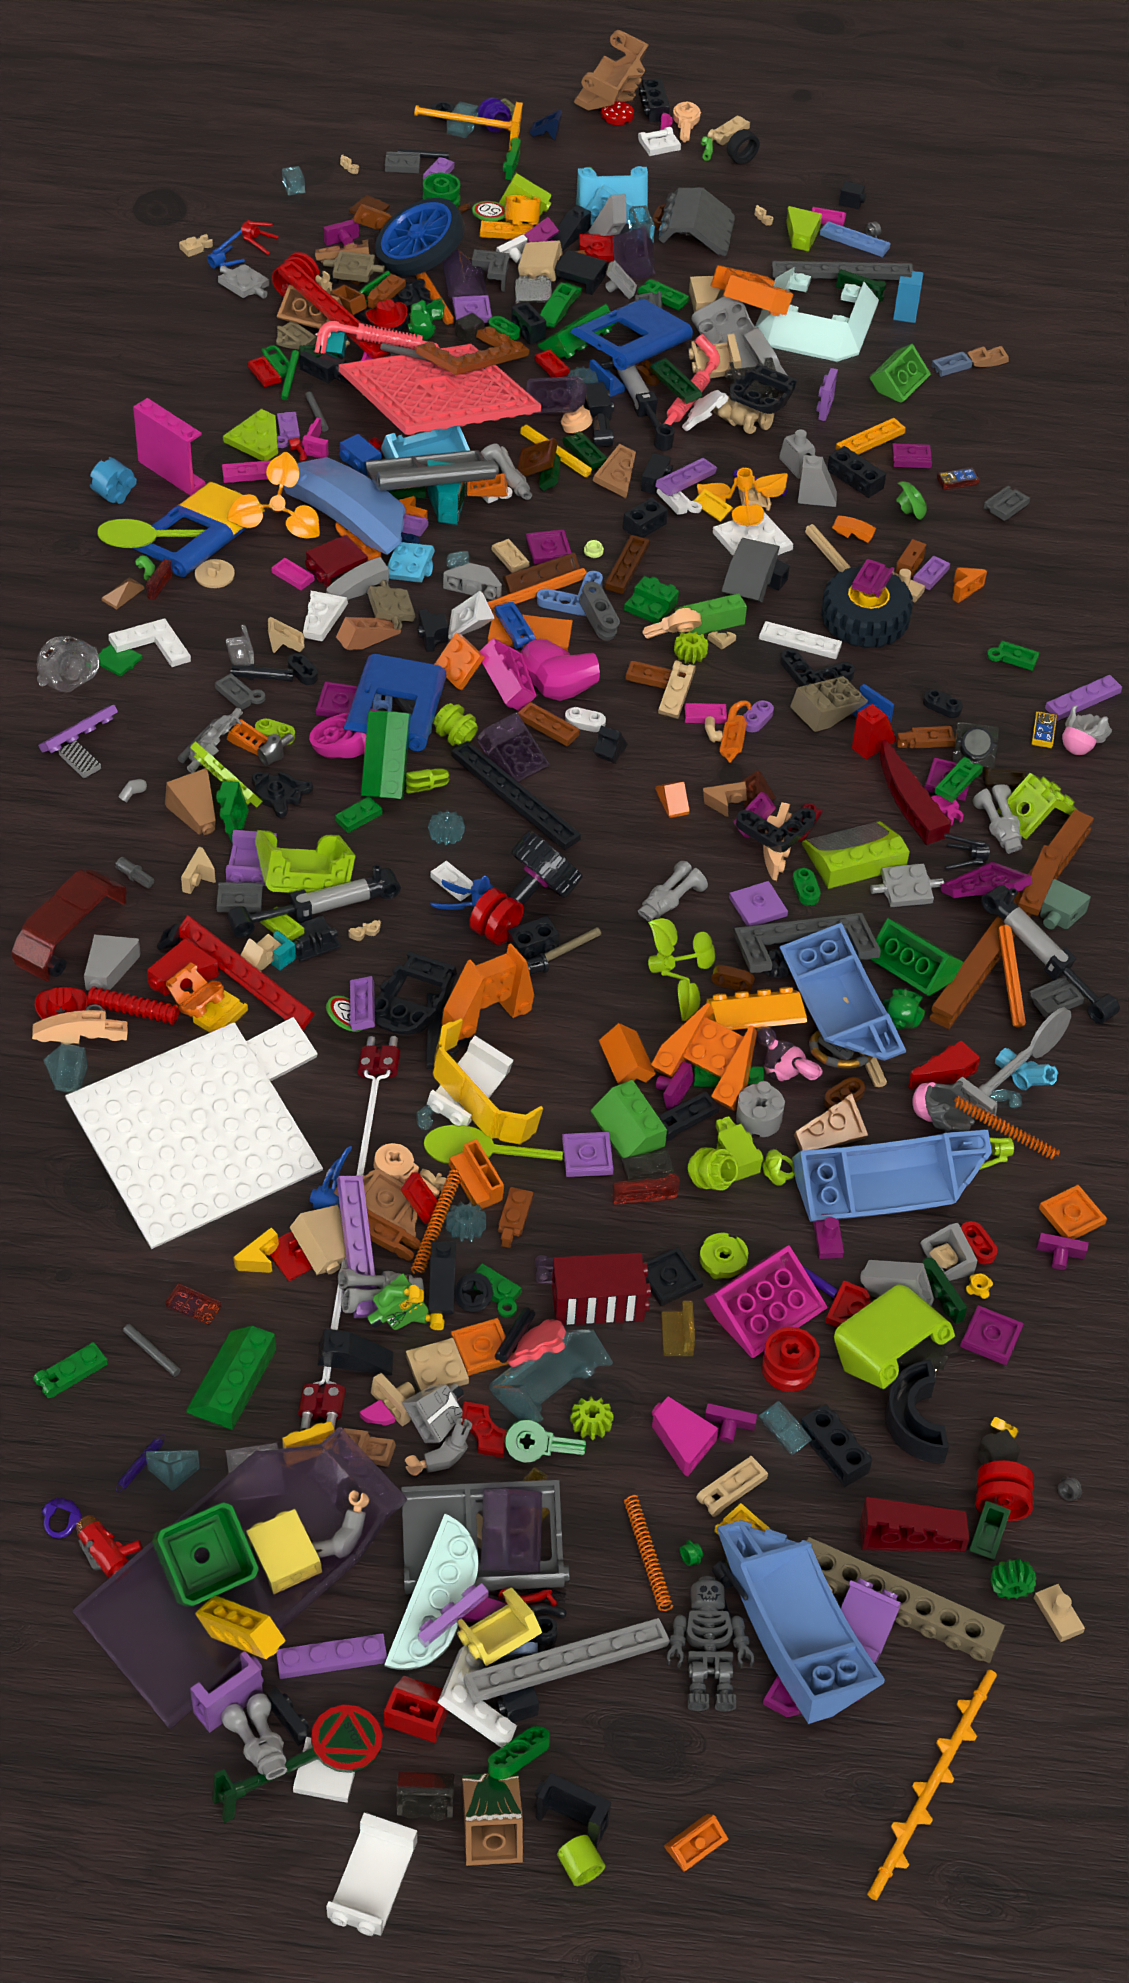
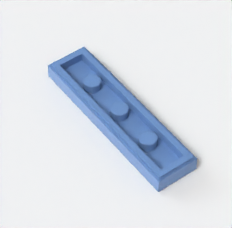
(855, 239)

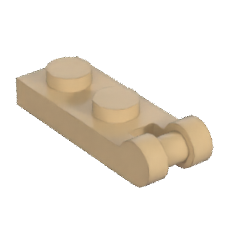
(725, 131)
(676, 690)
(732, 1485)

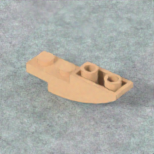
(774, 860)
(71, 1025)

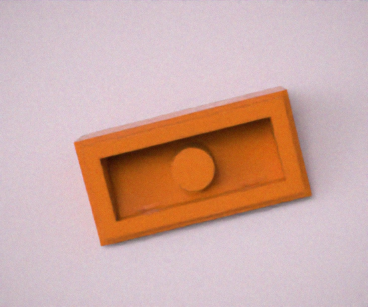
(696, 1841)

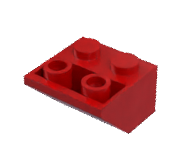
(415, 1709)

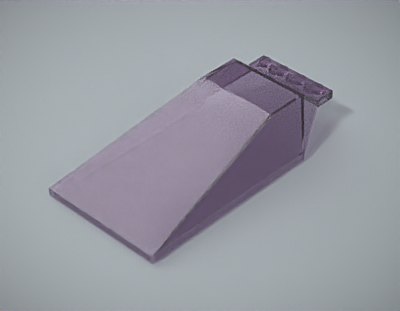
(164, 1643)

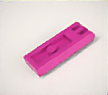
(245, 471)

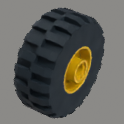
(863, 617)

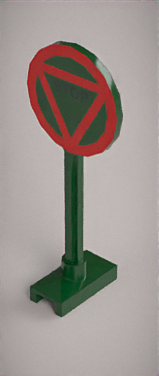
(342, 1740)

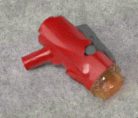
(101, 1548)

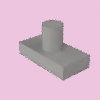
(620, 280)

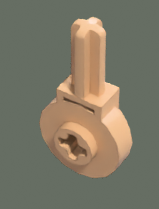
(686, 115)
(577, 420)
(681, 621)
(398, 1163)

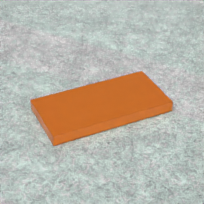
(551, 629)

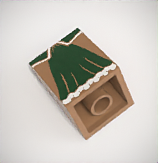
(492, 1819)

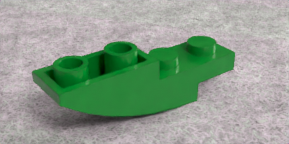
(558, 303)

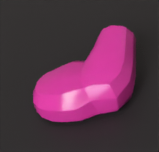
(558, 672)
(334, 742)

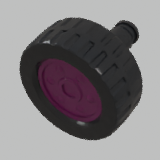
(543, 867)

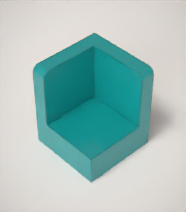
(337, 343)
(283, 954)

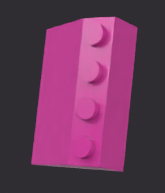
(766, 1299)

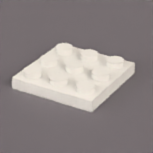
(767, 531)

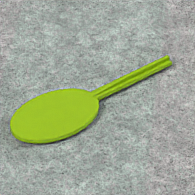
(135, 533)
(450, 1139)

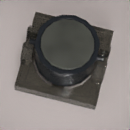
(976, 743)

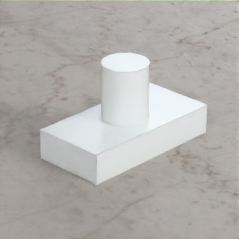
(514, 248)

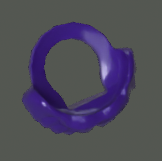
(51, 1507)

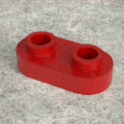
(980, 1243)

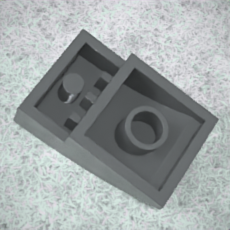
(751, 569)

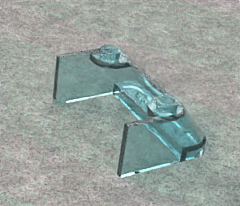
(532, 1382)

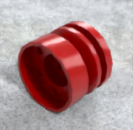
(304, 261)

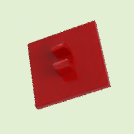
(290, 1257)

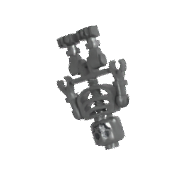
(709, 1622)

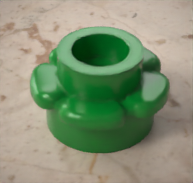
(691, 1553)

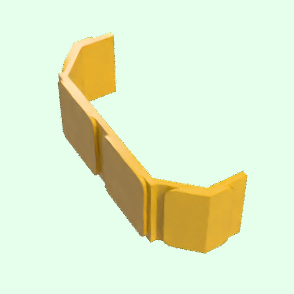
(493, 1122)

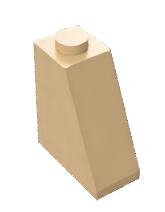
(702, 292)
(321, 1238)

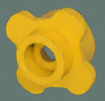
(979, 1280)

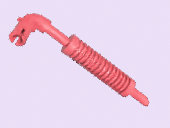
(367, 333)
(700, 379)

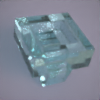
(456, 559)

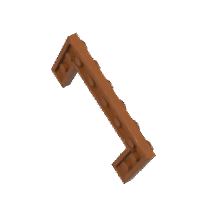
(503, 351)

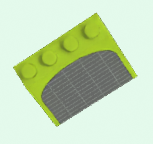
(856, 853)

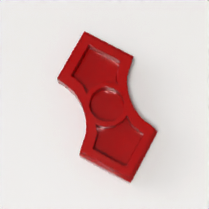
(488, 1435)

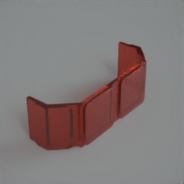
(59, 916)

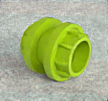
(453, 722)
(713, 1168)

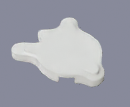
(703, 408)

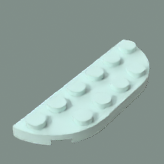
(445, 1576)

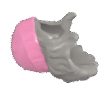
(1084, 732)

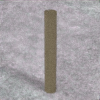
(573, 943)

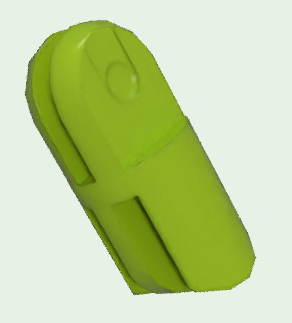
(426, 780)

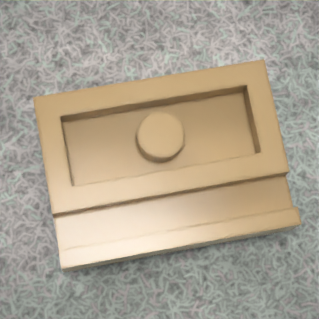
(755, 498)

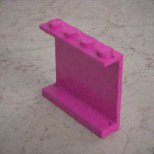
(166, 445)

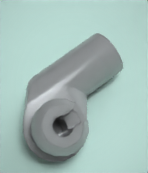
(132, 787)

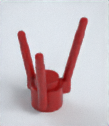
(250, 230)

